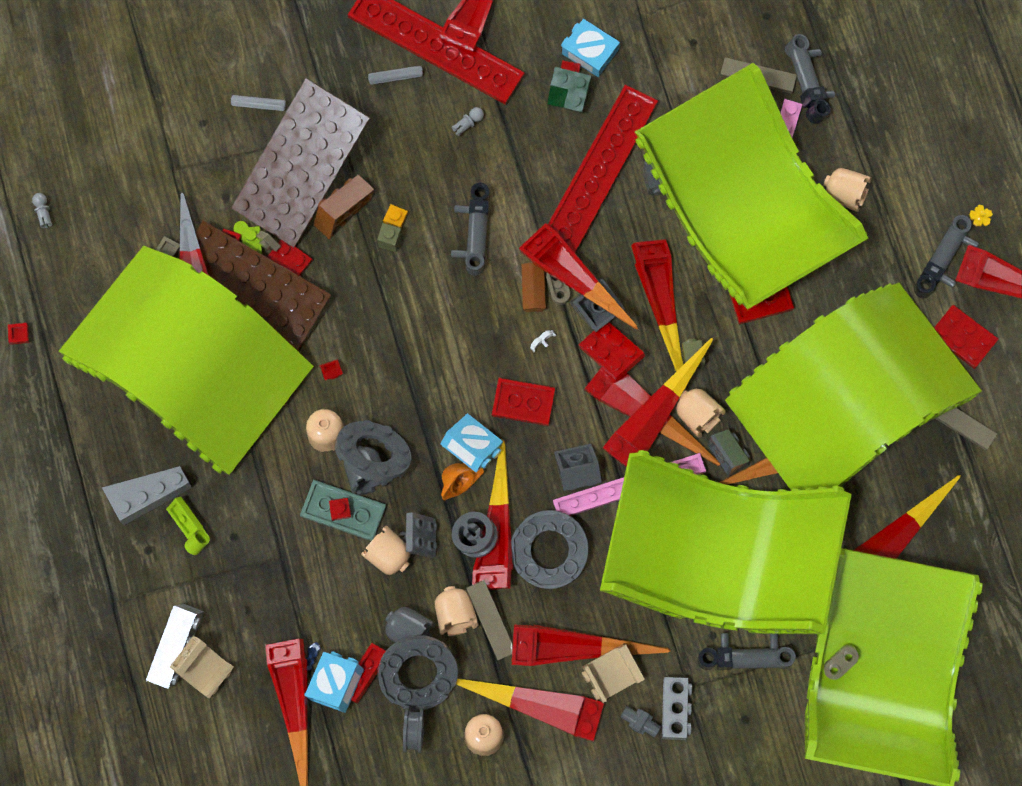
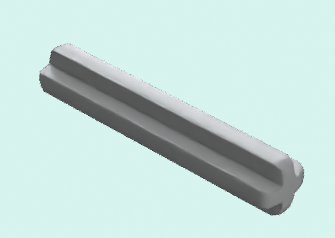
(394, 75)
(256, 102)

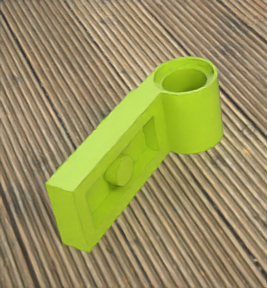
(189, 525)

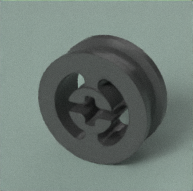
(467, 527)
(413, 730)

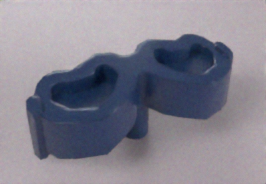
(313, 651)

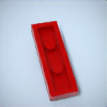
(370, 663)

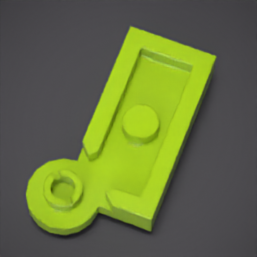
(249, 235)

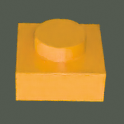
(395, 216)

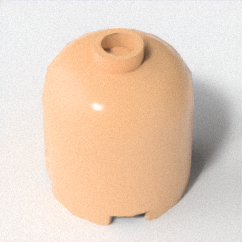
(848, 187)
(699, 411)
(323, 429)
(387, 552)
(455, 611)
(483, 735)

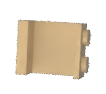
(201, 667)
(612, 673)

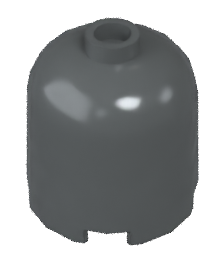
(359, 484)
(407, 623)

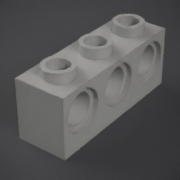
(668, 716)

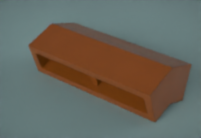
(533, 288)

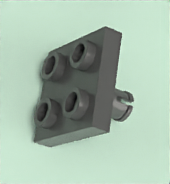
(420, 535)

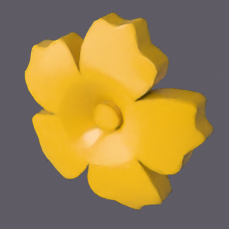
(980, 216)

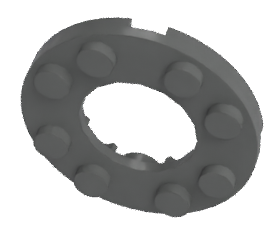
(375, 471)
(522, 543)
(425, 697)

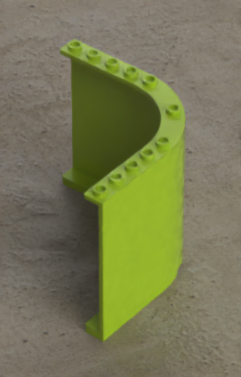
(745, 189)
(188, 355)
(850, 389)
(725, 549)
(899, 697)

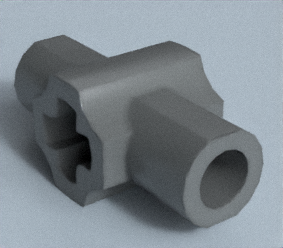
(640, 721)

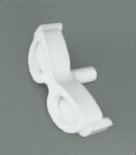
(547, 334)

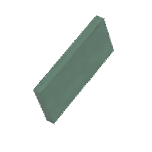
(365, 513)

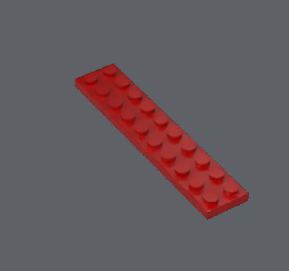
(423, 39)
(601, 166)

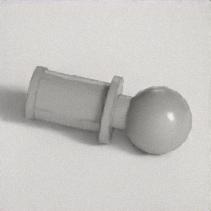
(475, 115)
(40, 200)

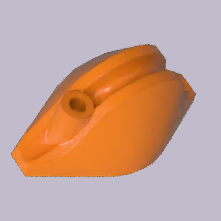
(458, 479)

